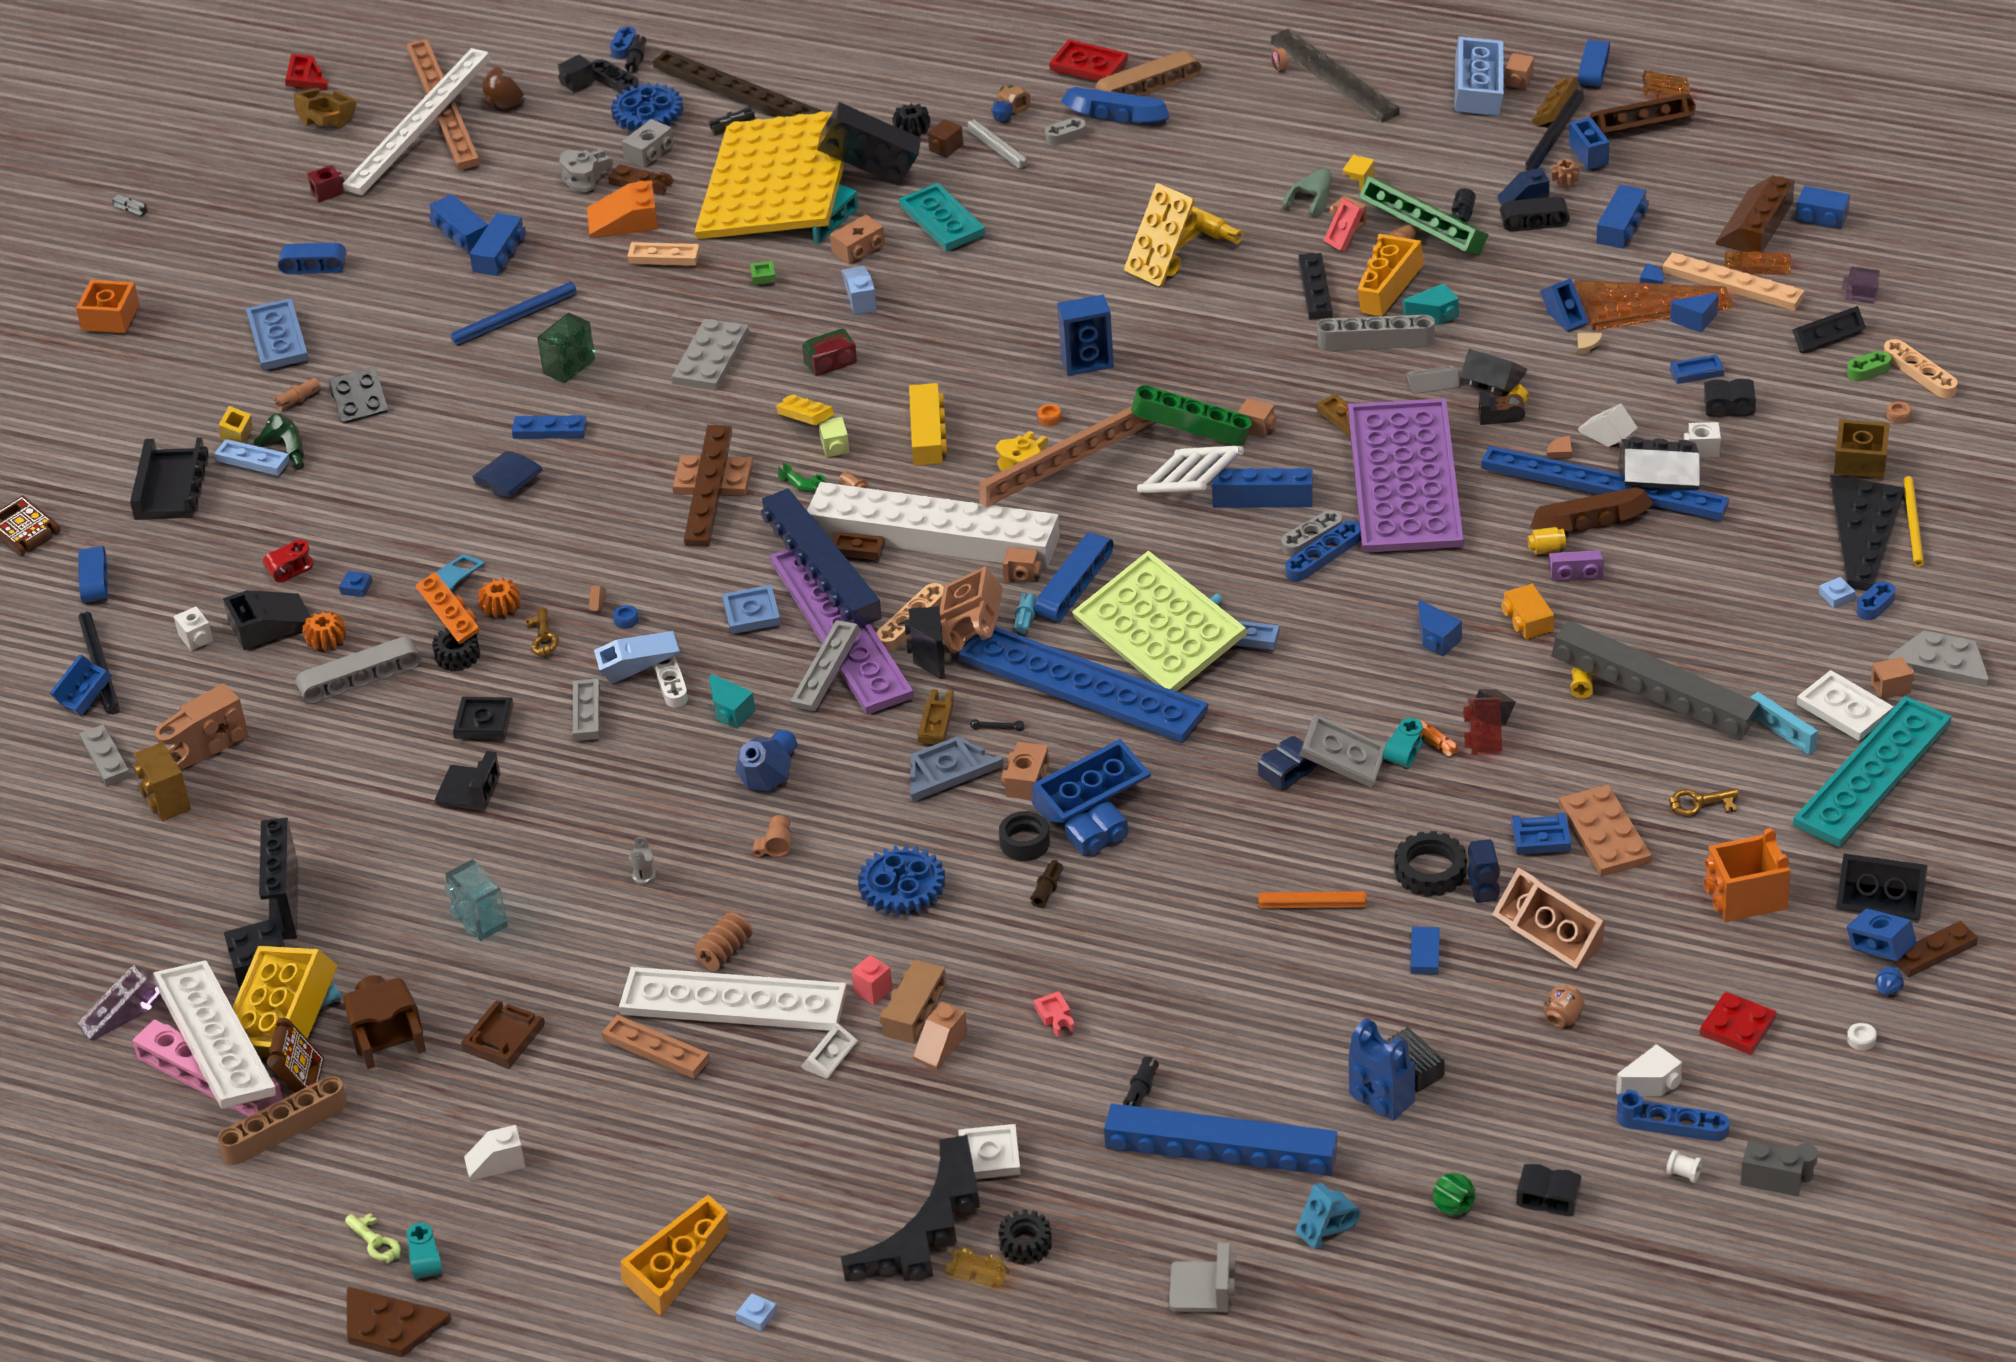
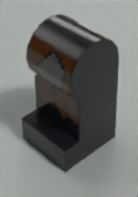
(1500, 409)

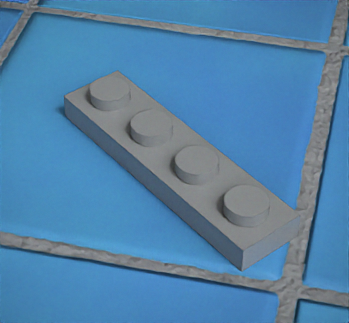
(825, 665)

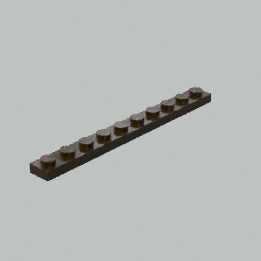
(731, 86)

